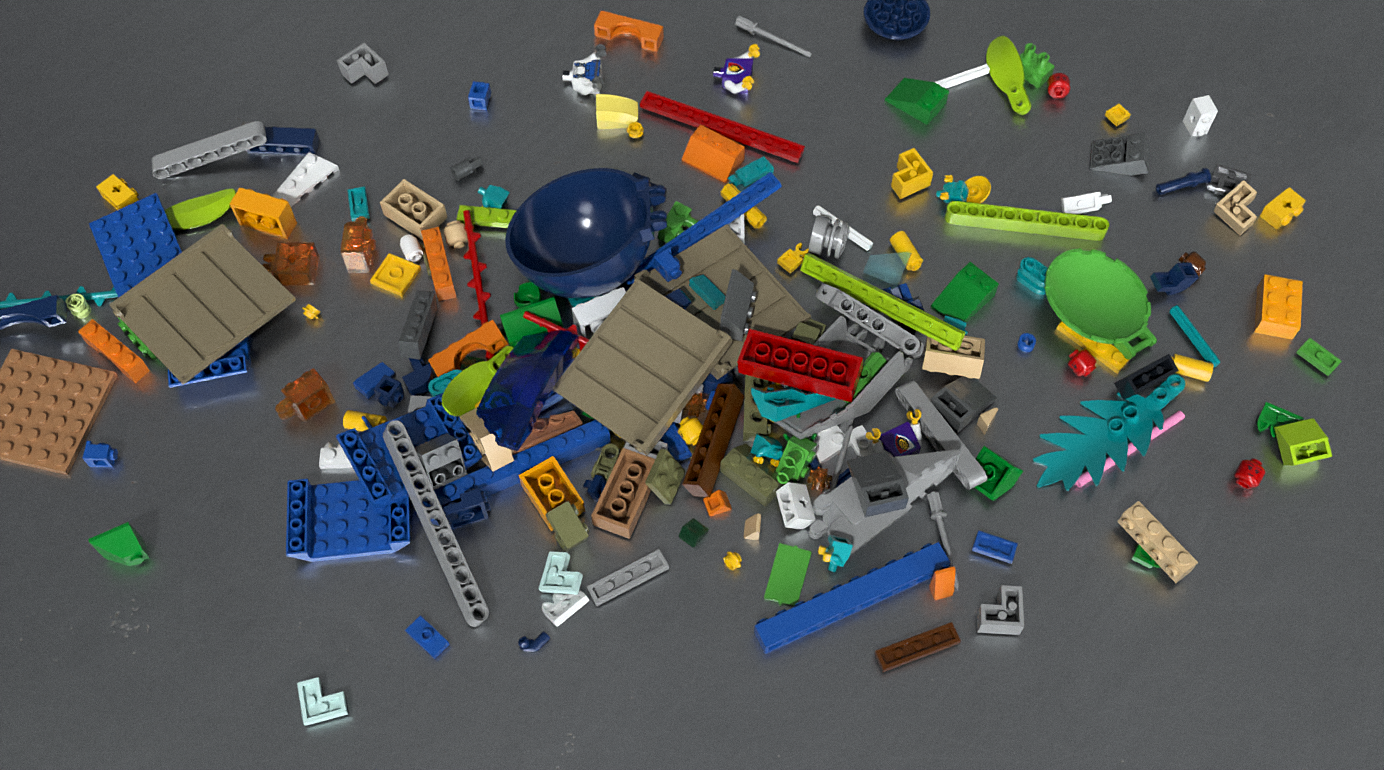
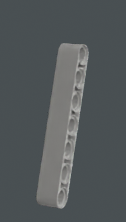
(208, 150)
(940, 433)

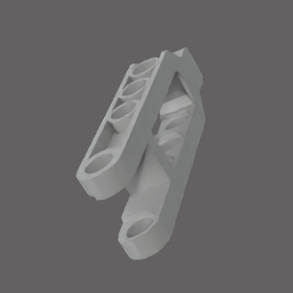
(890, 332)

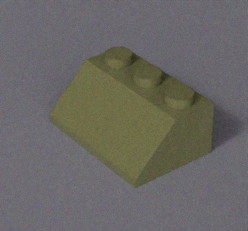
(754, 478)

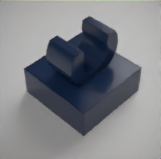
(595, 487)

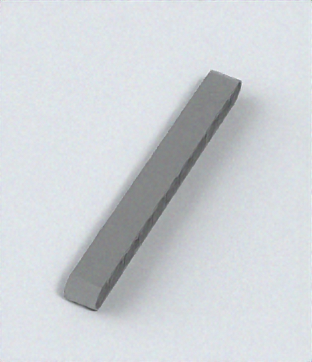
(433, 531)

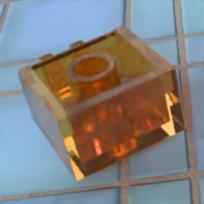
(358, 246)
(293, 263)
(305, 397)

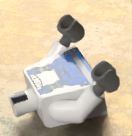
(587, 73)

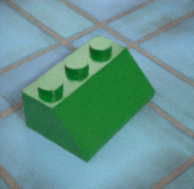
(516, 326)

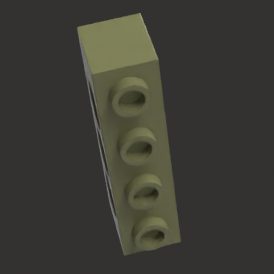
(751, 411)

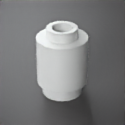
(411, 248)

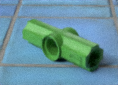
(871, 368)

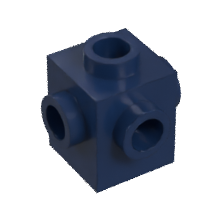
(389, 391)

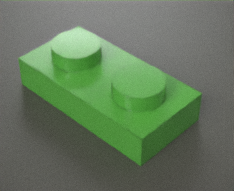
(1319, 356)

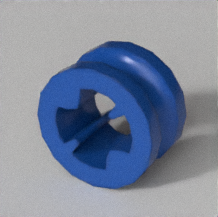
(1022, 345)

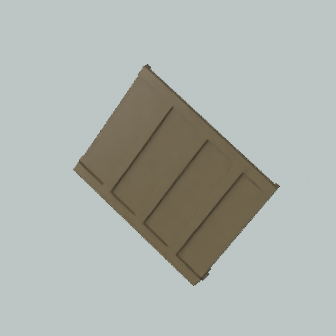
(715, 257)
(202, 303)
(642, 366)

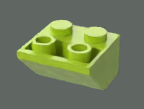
(1302, 442)

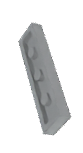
(627, 577)

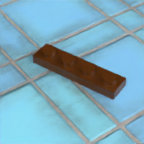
(917, 647)

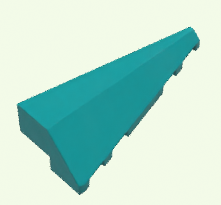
(786, 402)

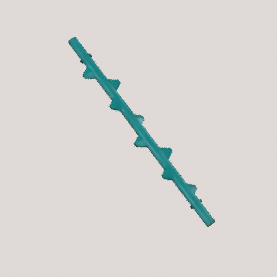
(98, 297)

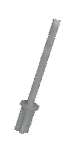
(753, 27)
(840, 461)
(938, 514)

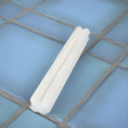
(964, 76)
(853, 235)

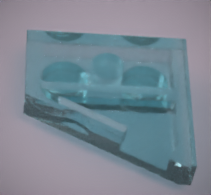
(887, 266)

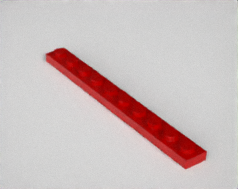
(722, 126)

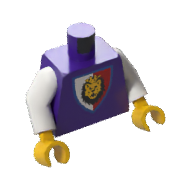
(738, 71)
(901, 440)

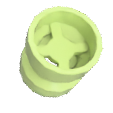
(78, 306)

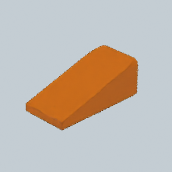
(943, 583)

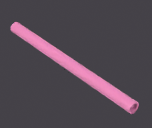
(1168, 423)

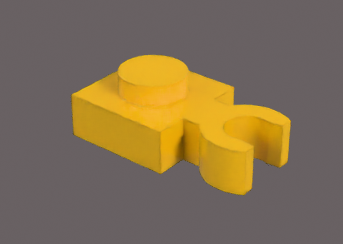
(792, 259)

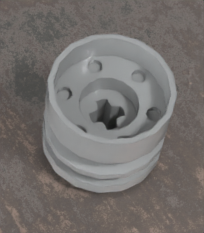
(828, 237)

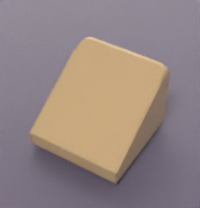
(986, 419)
(752, 527)

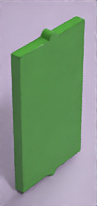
(787, 575)

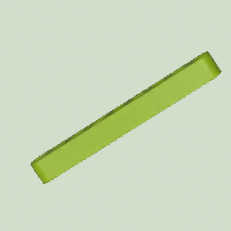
(1026, 220)

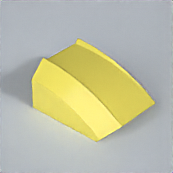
(615, 111)

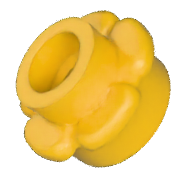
(635, 130)
(311, 312)
(732, 560)

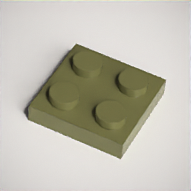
(665, 476)

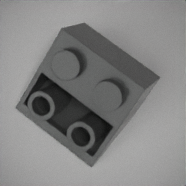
(442, 460)

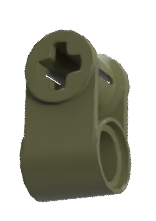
(605, 465)

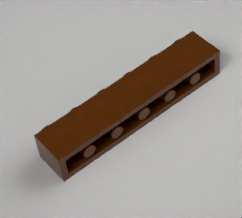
(713, 440)

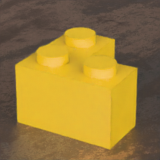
(912, 174)

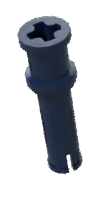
(1190, 180)

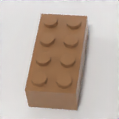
(624, 494)

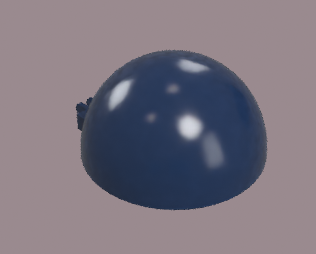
(585, 231)

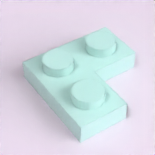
(556, 578)
(319, 708)

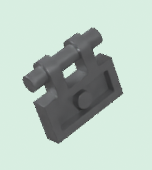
(1227, 176)

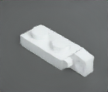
(1084, 202)

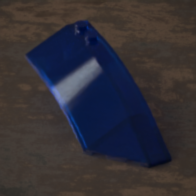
(524, 384)

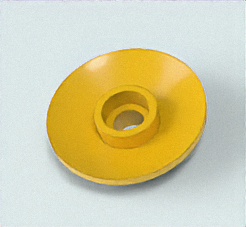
(979, 189)

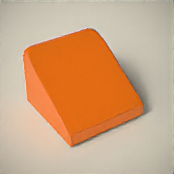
(717, 503)

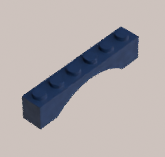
(45, 311)

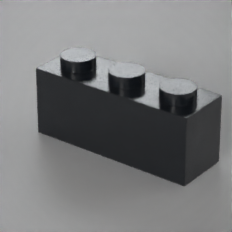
(1146, 376)

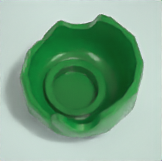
(527, 295)

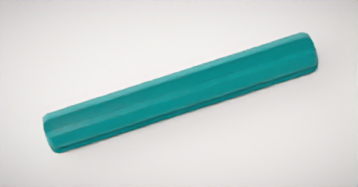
(1194, 335)

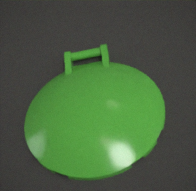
(1100, 299)

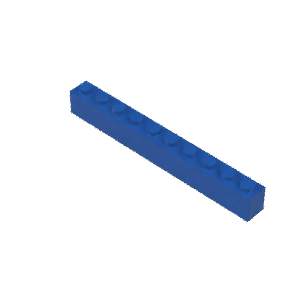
(563, 447)
(851, 597)

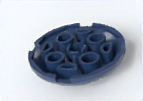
(897, 17)

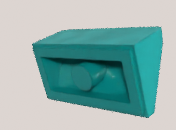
(707, 291)

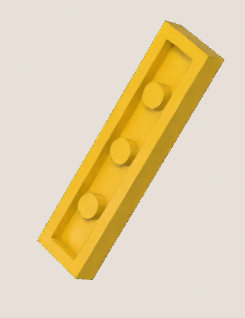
(1103, 352)

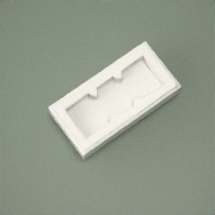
(860, 443)

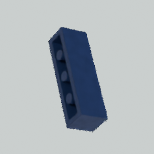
(288, 142)

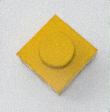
(1117, 114)

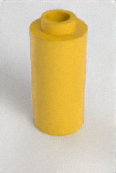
(901, 244)
(1193, 367)
(353, 419)

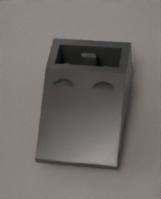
(1121, 154)
(962, 401)
(878, 484)

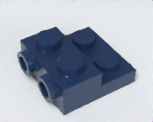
(468, 511)

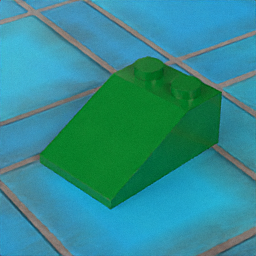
(919, 98)
(966, 293)

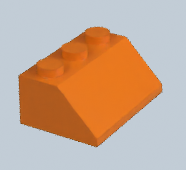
(713, 154)

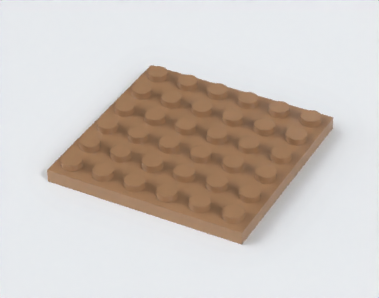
(48, 409)

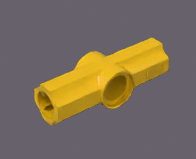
(753, 215)

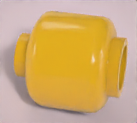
(690, 430)

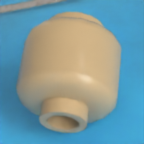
(455, 234)

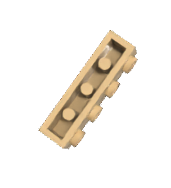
(1157, 542)

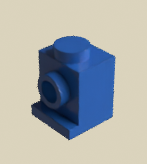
(479, 95)
(667, 265)
(99, 455)

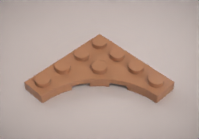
(549, 428)

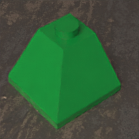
(999, 471)
(121, 545)

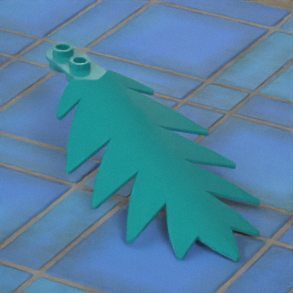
(1108, 436)

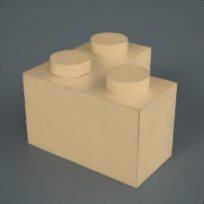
(1233, 208)

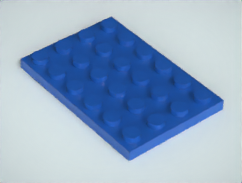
(135, 242)

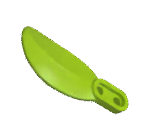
(1008, 72)
(200, 210)
(471, 384)

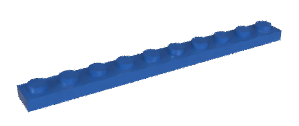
(715, 220)

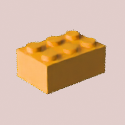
(263, 213)
(1278, 307)
(549, 488)

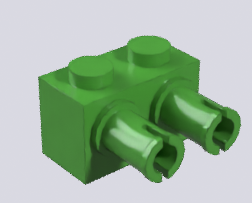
(1035, 66)
(677, 219)
(795, 460)

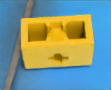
(117, 192)
(1283, 208)

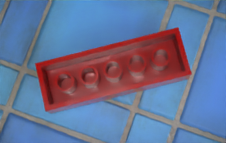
(800, 365)

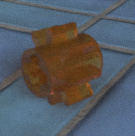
(696, 405)
(819, 484)

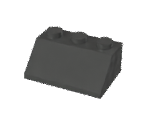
(737, 306)

